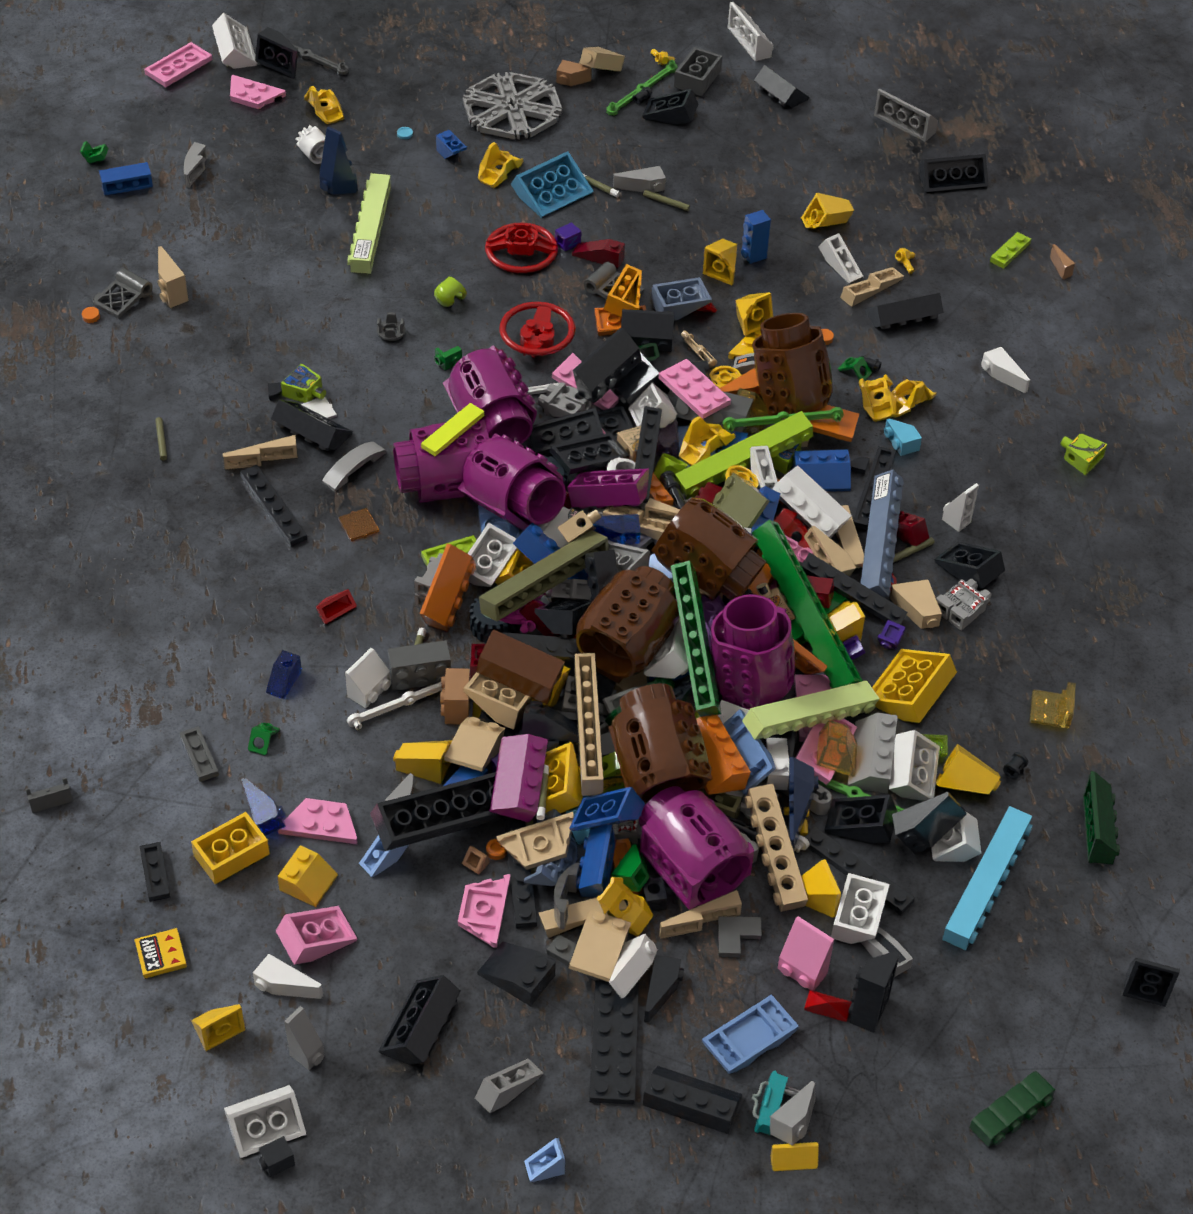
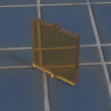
(358, 524)

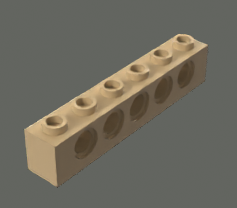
(766, 797)

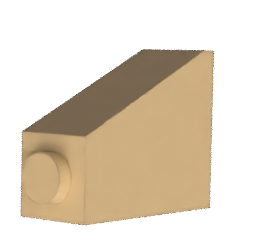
(602, 59)
(918, 601)

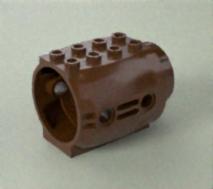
(792, 365)
(714, 546)
(628, 622)
(659, 742)

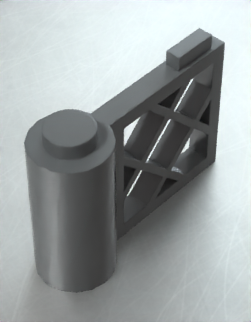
(603, 279)
(130, 285)

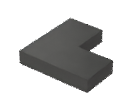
(732, 930)

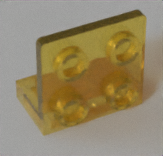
(1053, 708)

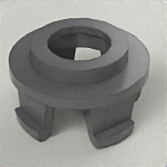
(387, 328)

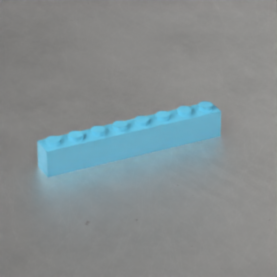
(987, 878)

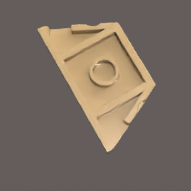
(539, 842)

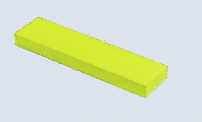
(452, 429)

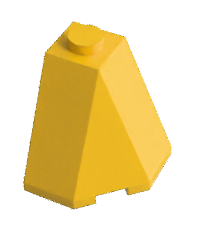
(827, 211)
(720, 260)
(753, 311)
(848, 620)
(423, 759)
(967, 773)

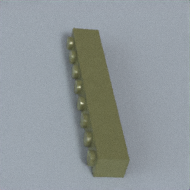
(541, 576)

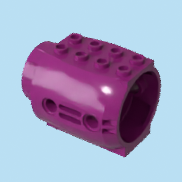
(496, 387)
(435, 475)
(513, 482)
(752, 652)
(693, 844)

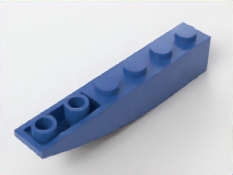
(537, 545)

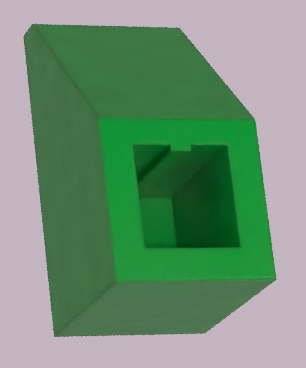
(632, 869)

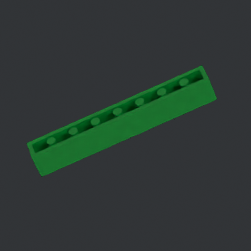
(696, 639)

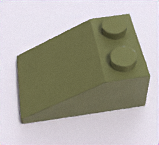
(741, 500)

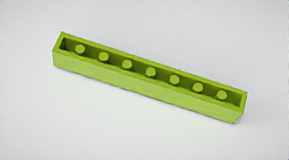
(777, 437)

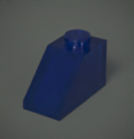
(284, 674)

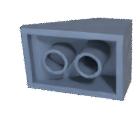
(680, 297)

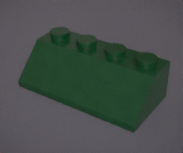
(1100, 820)

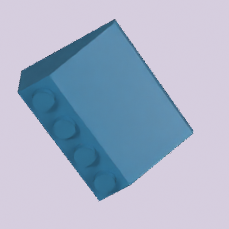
(551, 185)

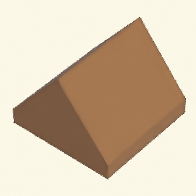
(475, 860)

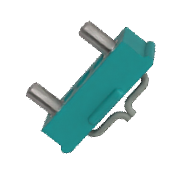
(771, 1100)

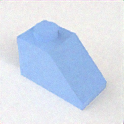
(378, 859)

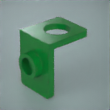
(855, 364)
(263, 731)

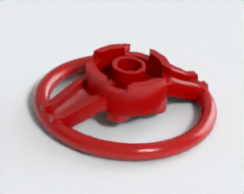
(521, 240)
(537, 333)

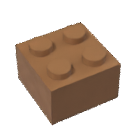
(453, 700)

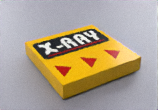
(160, 953)

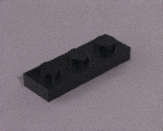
(154, 871)

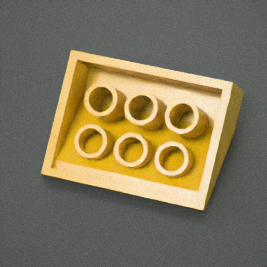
(913, 683)

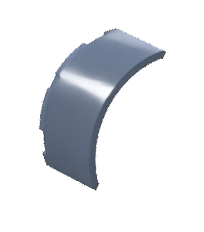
(549, 873)

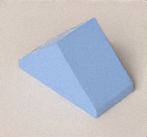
(546, 1162)

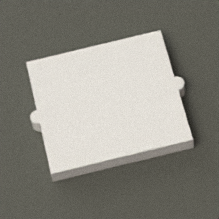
(321, 407)

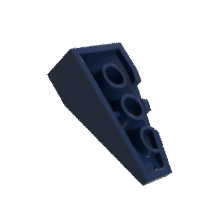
(335, 168)
(800, 795)

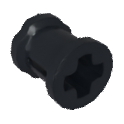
(1015, 765)

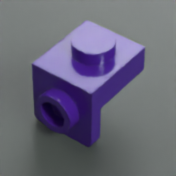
(891, 635)
(854, 647)

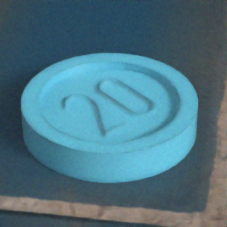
(404, 132)

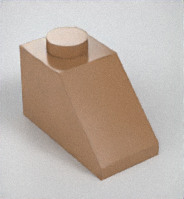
(573, 73)

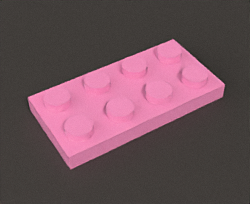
(178, 64)
(694, 388)
(809, 750)

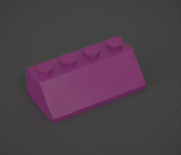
(609, 488)
(519, 776)

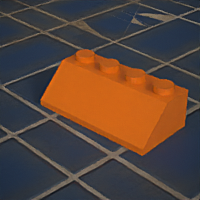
(447, 588)
(726, 762)

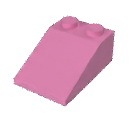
(314, 933)
(806, 954)

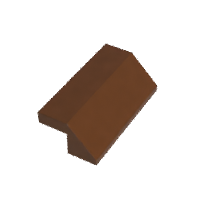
(520, 666)

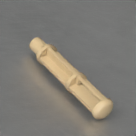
(698, 349)

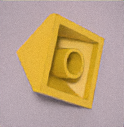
(821, 889)
(219, 1025)

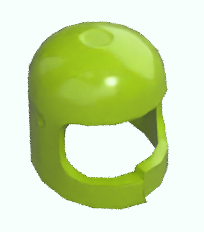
(445, 292)
(669, 463)

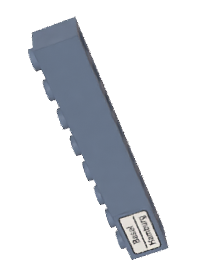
(882, 532)

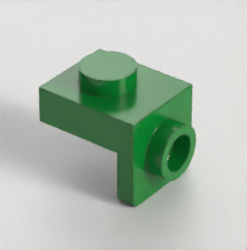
(93, 154)
(449, 358)

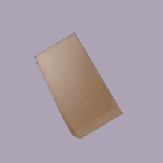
(1062, 262)

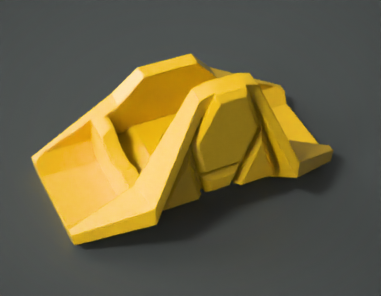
(329, 113)
(493, 157)
(917, 391)
(878, 408)
(698, 432)
(637, 910)

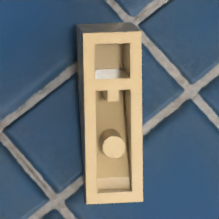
(829, 551)

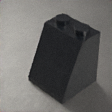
(637, 381)

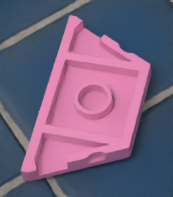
(253, 93)
(321, 821)
(484, 909)

